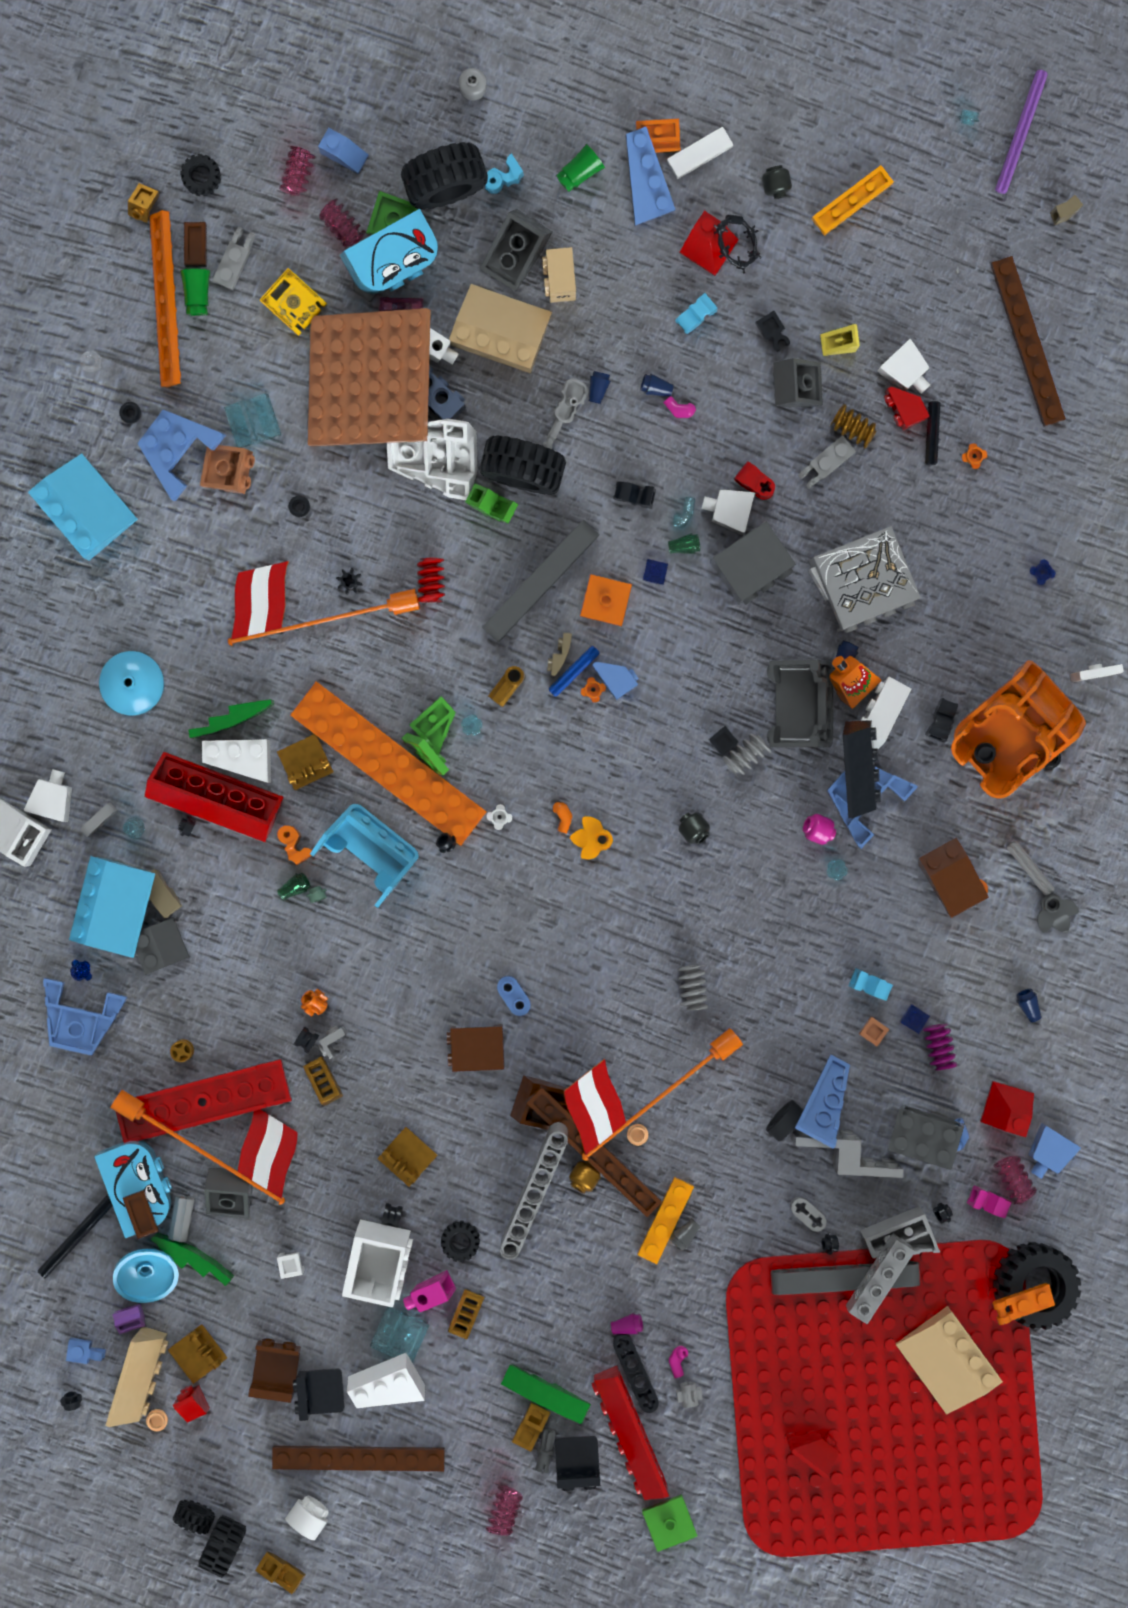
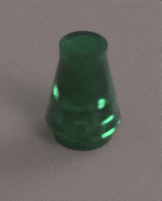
(686, 544)
(294, 886)

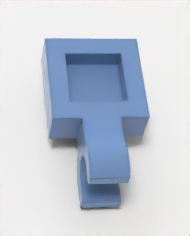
(81, 1351)

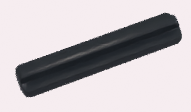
(932, 438)

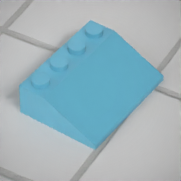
(83, 506)
(112, 906)

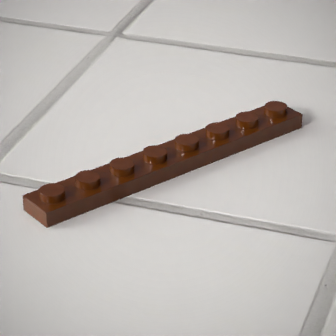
(1027, 341)
(602, 1159)
(358, 1458)

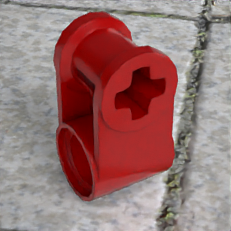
(752, 479)

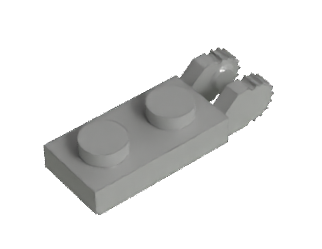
(233, 260)
(828, 460)

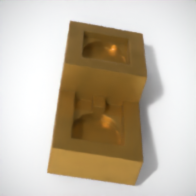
(530, 1427)
(280, 1571)

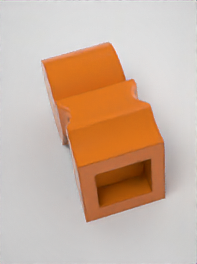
(291, 836)

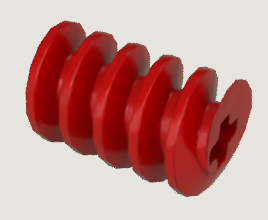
(430, 580)

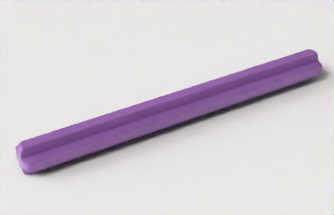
(1021, 131)

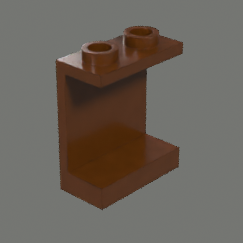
(476, 1048)
(274, 1370)

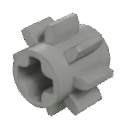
(689, 1394)

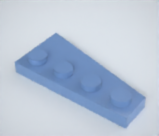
(647, 180)
(823, 1109)

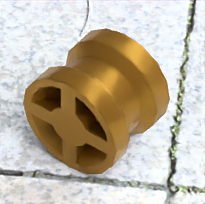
(178, 1050)

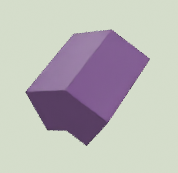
(129, 1318)

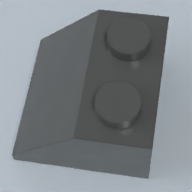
(797, 383)
(160, 946)
(227, 1194)

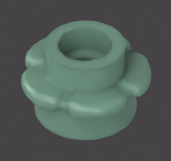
(316, 894)

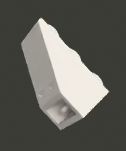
(20, 834)

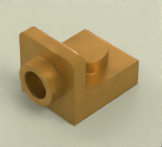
(142, 202)

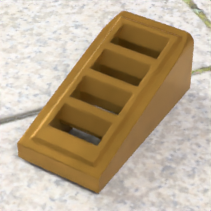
(316, 1084)
(461, 1332)

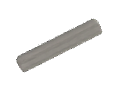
(1030, 868)

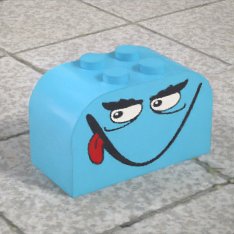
(392, 254)
(130, 1169)

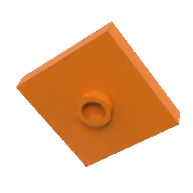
(606, 600)

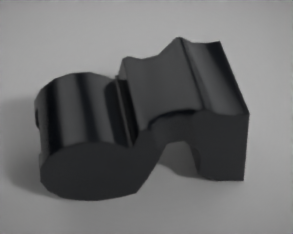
(633, 494)
(943, 719)

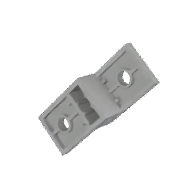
(848, 1158)

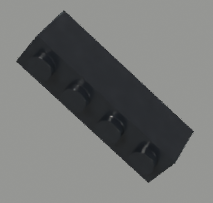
(860, 767)

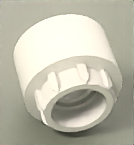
(308, 1517)

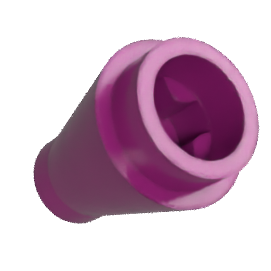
(628, 1325)

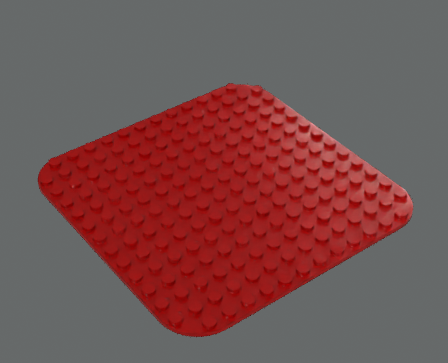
(902, 1462)

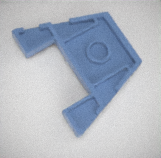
(168, 441)
(838, 794)
(74, 1027)

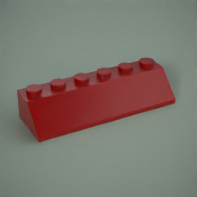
(213, 796)
(631, 1434)

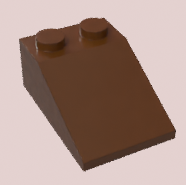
(953, 877)
(523, 1112)

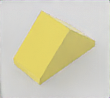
(840, 341)

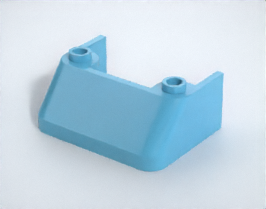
(372, 844)

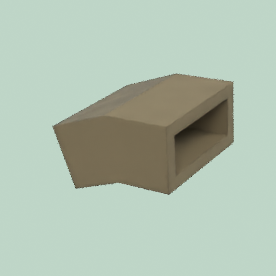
(1066, 210)

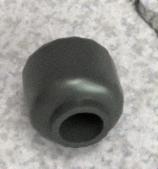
(776, 181)
(694, 828)

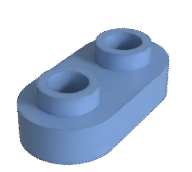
(514, 995)

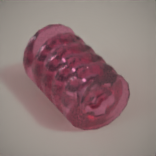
(296, 171)
(340, 224)
(1017, 1178)
(506, 1511)

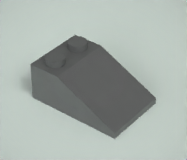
(515, 249)

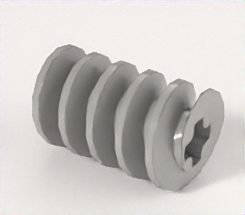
(746, 754)
(692, 987)

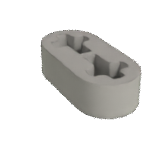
(99, 819)
(805, 1217)

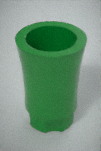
(580, 168)
(195, 291)

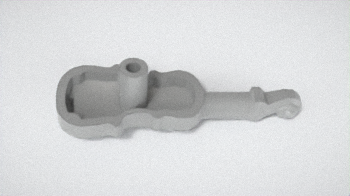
(573, 393)

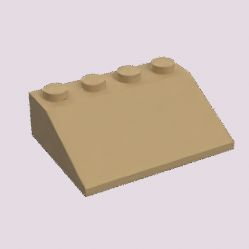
(500, 328)
(948, 1361)
(137, 1377)

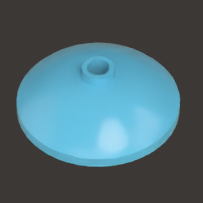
(145, 688)
(145, 1275)

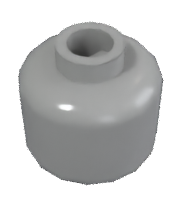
(470, 90)

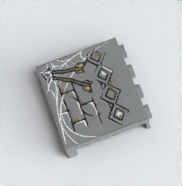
(866, 579)

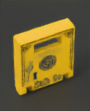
(296, 304)

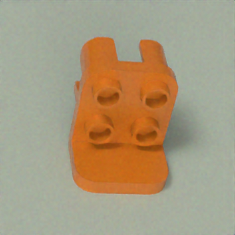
(1027, 725)

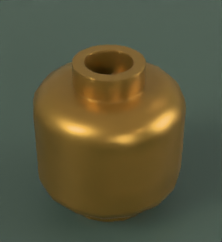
(584, 1177)

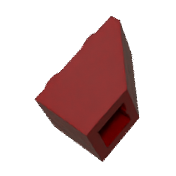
(907, 407)
(191, 1403)

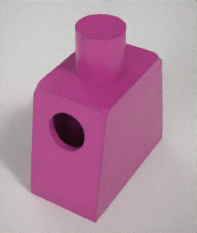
(430, 1292)

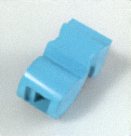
(497, 179)
(695, 314)
(870, 984)

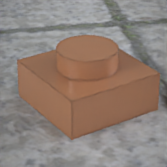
(874, 1031)

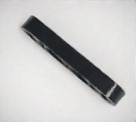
(633, 1373)

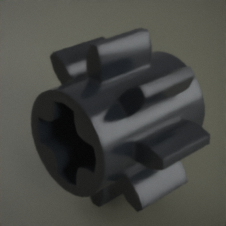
(352, 586)

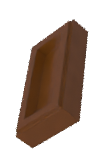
(195, 244)
(140, 1214)

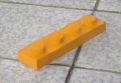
(852, 200)
(665, 1220)

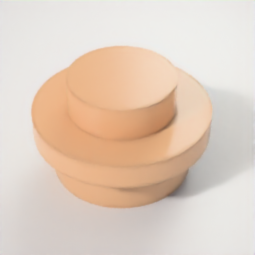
(637, 1134)
(157, 1420)

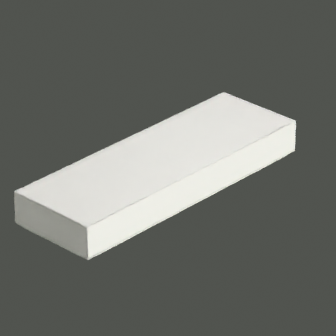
(700, 152)

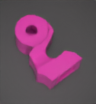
(989, 1202)

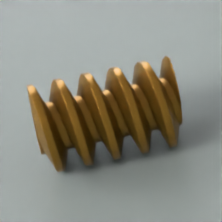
(854, 426)

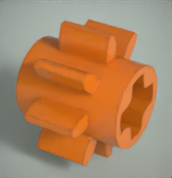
(314, 1002)

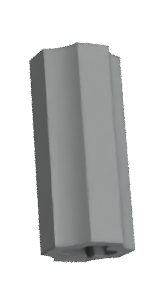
(181, 1218)

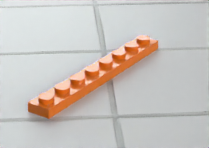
(165, 299)

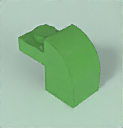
(491, 503)

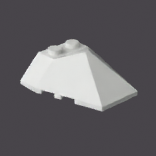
(442, 461)

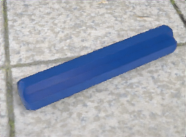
(573, 671)

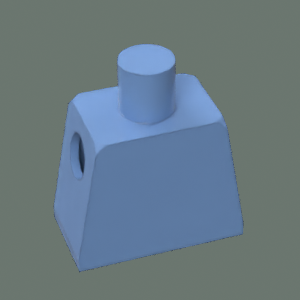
(1051, 1151)

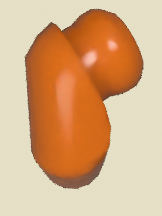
(564, 814)

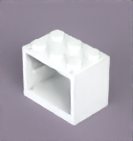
(377, 1263)

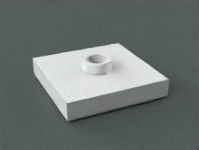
(1096, 671)

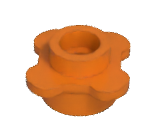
(980, 455)
(599, 688)

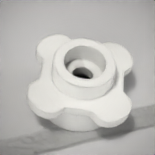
(498, 823)

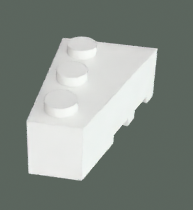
(886, 708)
(240, 756)
(386, 1384)

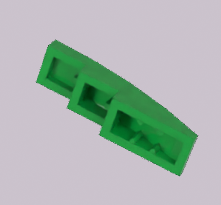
(237, 715)
(184, 1253)
(546, 1394)

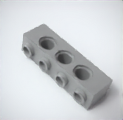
(880, 1278)

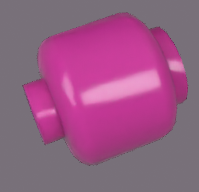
(819, 829)

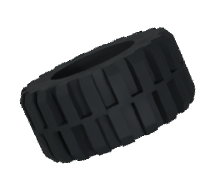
(444, 175)
(522, 465)
(1063, 1282)

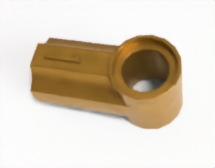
(505, 687)

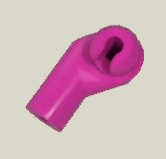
(680, 410)
(676, 1359)

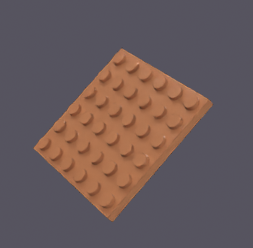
(369, 378)

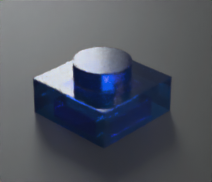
(655, 572)
(914, 1018)

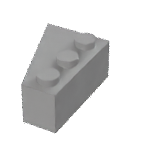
(910, 1226)

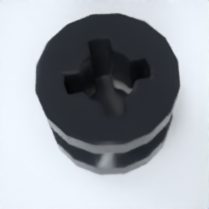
(306, 1040)
(392, 1215)

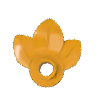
(588, 838)

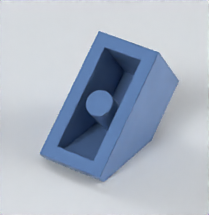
(342, 151)
(616, 678)

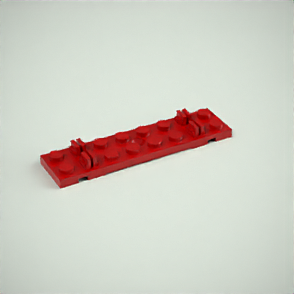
(225, 1096)

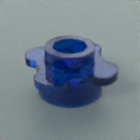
(1041, 578)
(80, 970)

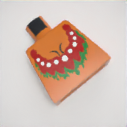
(852, 680)

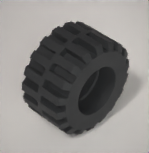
(222, 1546)

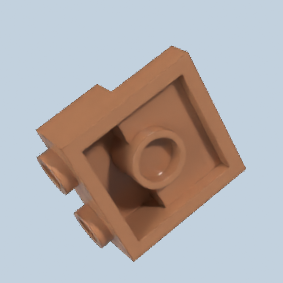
(227, 469)

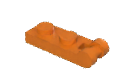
(1023, 1303)

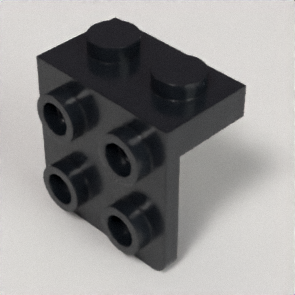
(318, 1392)
(577, 1463)

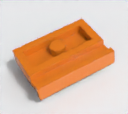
(663, 134)

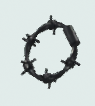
(720, 228)

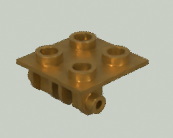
(305, 762)
(407, 1156)
(197, 1353)

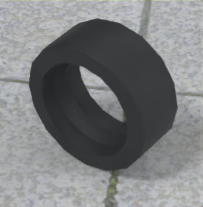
(784, 1120)

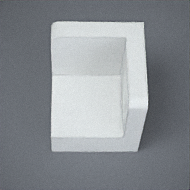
(290, 1265)

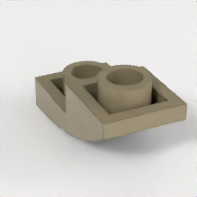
(558, 660)
(163, 897)

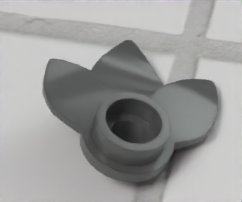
(1057, 916)

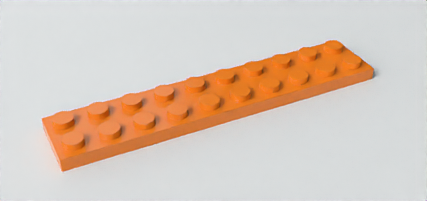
(388, 763)

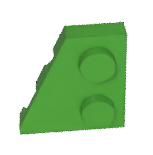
(434, 723)
(426, 753)

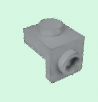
(332, 1035)

